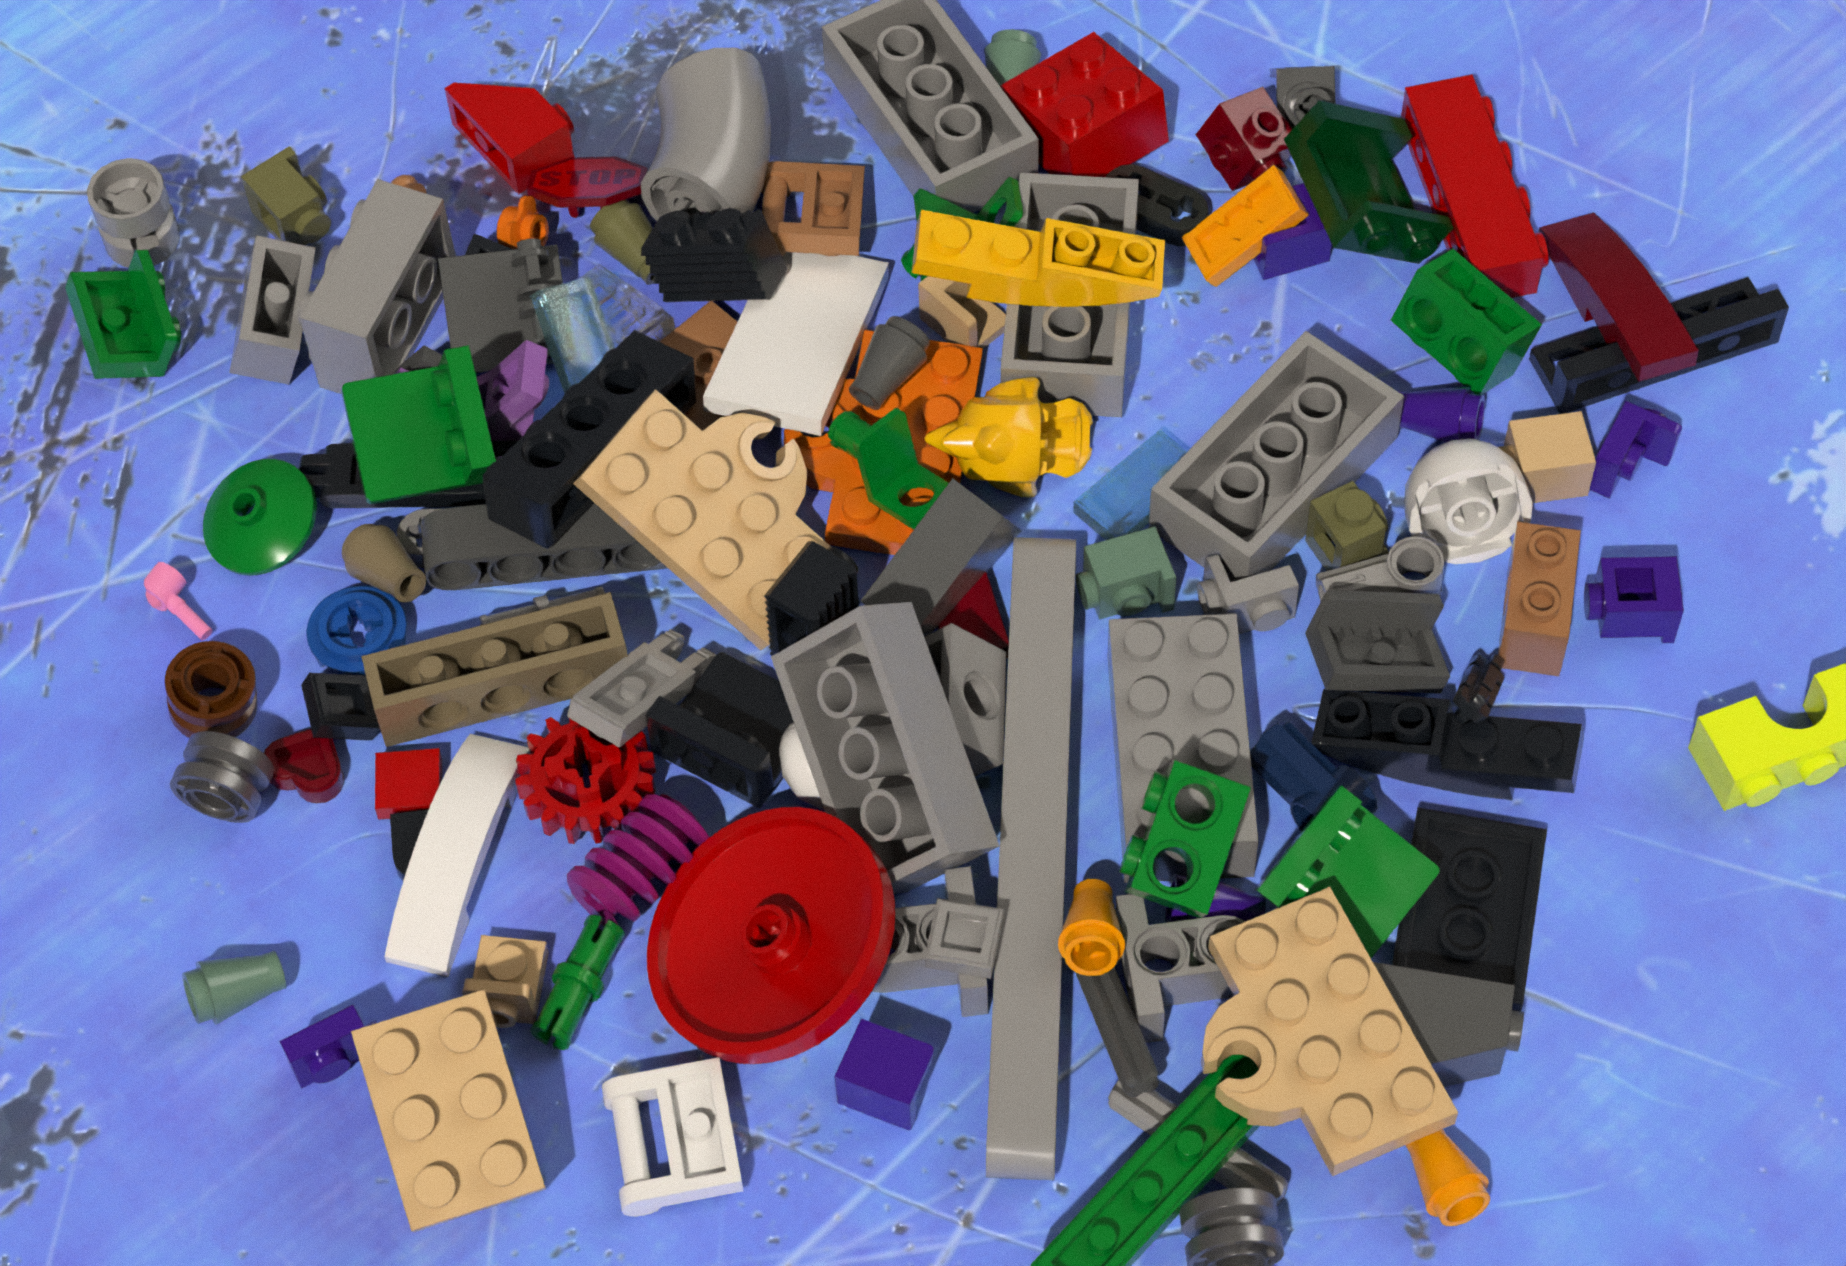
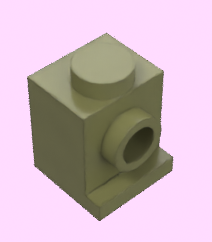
(285, 200)
(1351, 522)

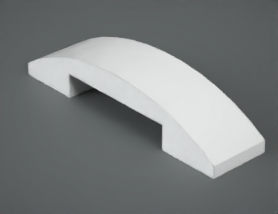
(450, 854)

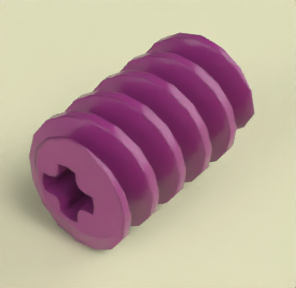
(635, 857)

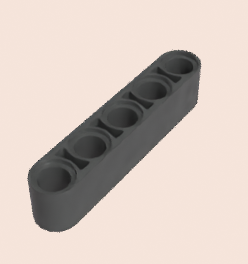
(472, 552)

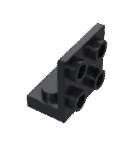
(725, 729)

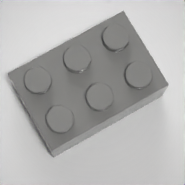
(377, 287)

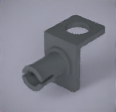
(1301, 89)

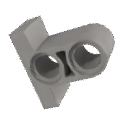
(1178, 942)
(906, 966)

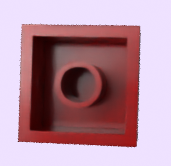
(1089, 109)

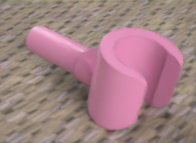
(162, 592)

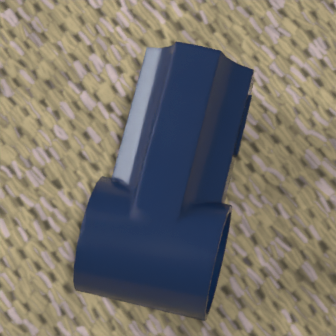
(1303, 773)

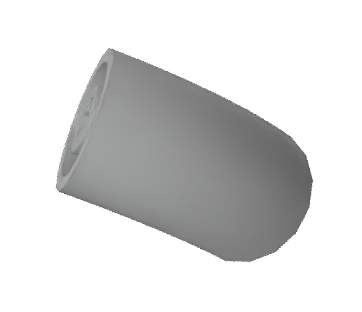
(711, 135)

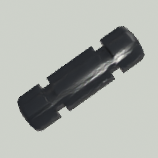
(1478, 689)

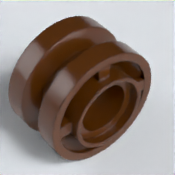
(211, 666)

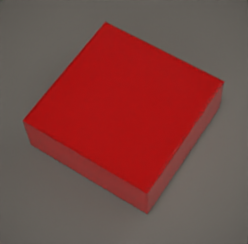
(406, 780)

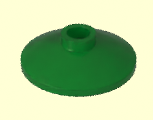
(272, 530)

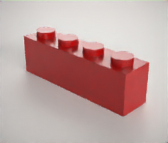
(1472, 182)

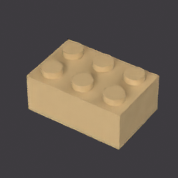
(448, 1110)

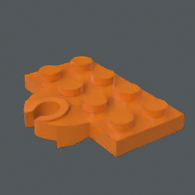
(930, 400)

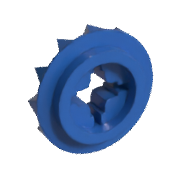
(332, 622)

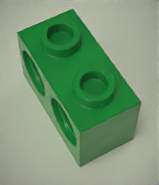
(1465, 322)
(1200, 845)

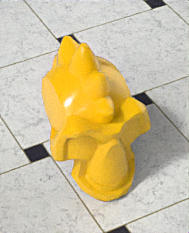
(1016, 437)

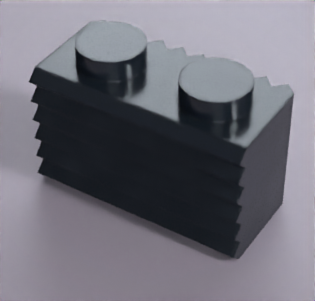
(714, 256)
(810, 594)

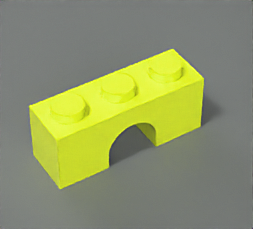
(1754, 758)

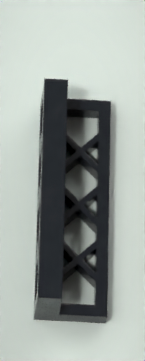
(1718, 334)

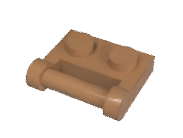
(829, 207)

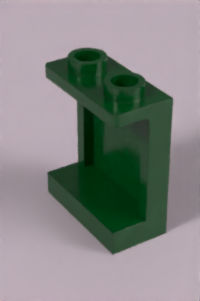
(1354, 184)

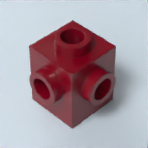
(1245, 138)

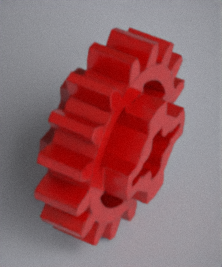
(557, 792)

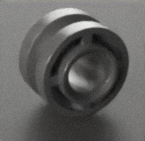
(222, 777)
(1232, 1228)

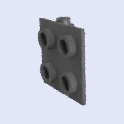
(491, 300)

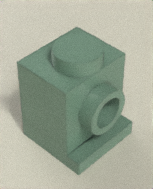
(1127, 575)

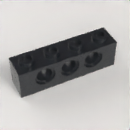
(534, 480)

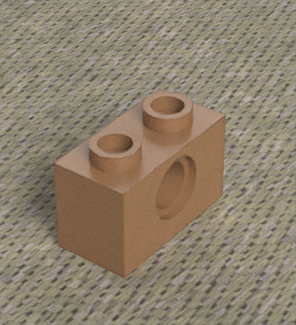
(1538, 598)

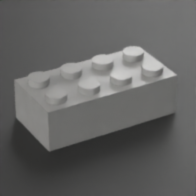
(928, 101)
(1079, 348)
(1282, 443)
(1183, 701)
(886, 742)

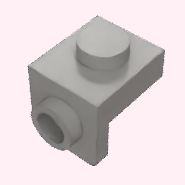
(1258, 600)

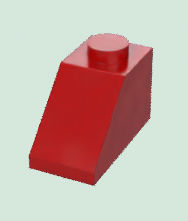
(511, 128)

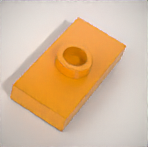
(1236, 229)

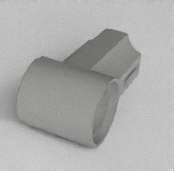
(1386, 571)

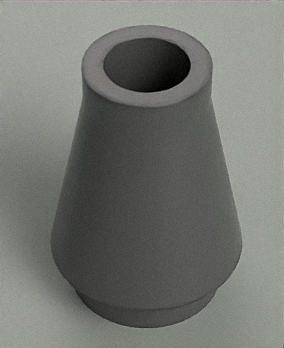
(890, 360)

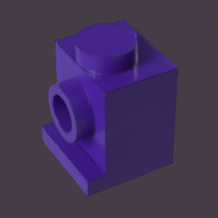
(1636, 598)

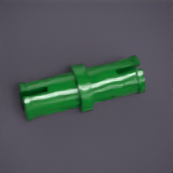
(577, 982)

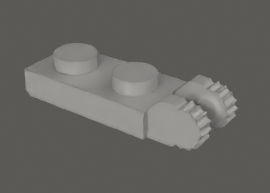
(621, 696)

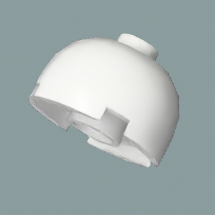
(1467, 500)

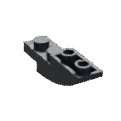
(1427, 747)

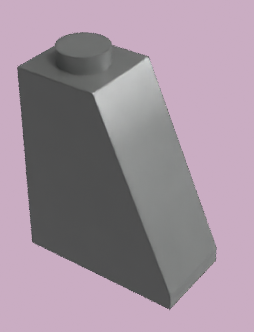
(944, 556)
(1456, 1020)

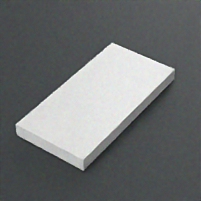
(800, 344)

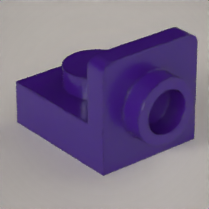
(1634, 435)
(324, 1048)

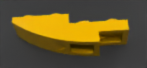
(1049, 268)

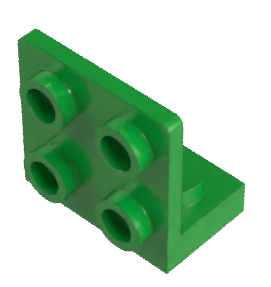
(419, 429)
(1361, 860)

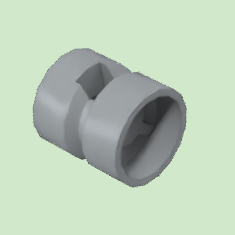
(133, 211)

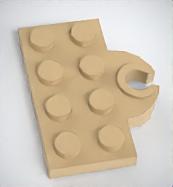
(706, 504)
(1320, 1035)

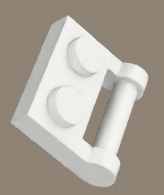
(695, 1135)

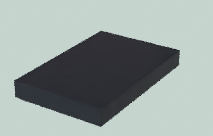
(1481, 904)

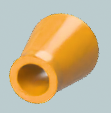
(1091, 933)
(1448, 1179)

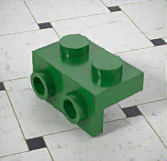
(124, 319)

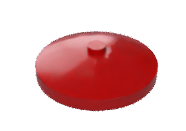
(771, 935)

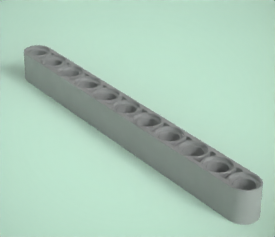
(1032, 863)

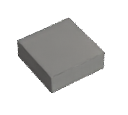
(964, 938)

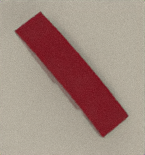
(1619, 295)

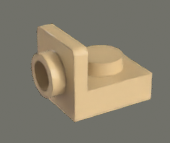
(511, 976)

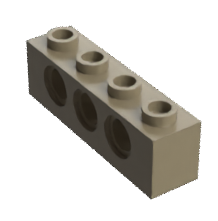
(493, 669)

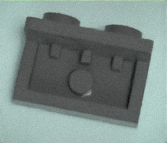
(1378, 642)

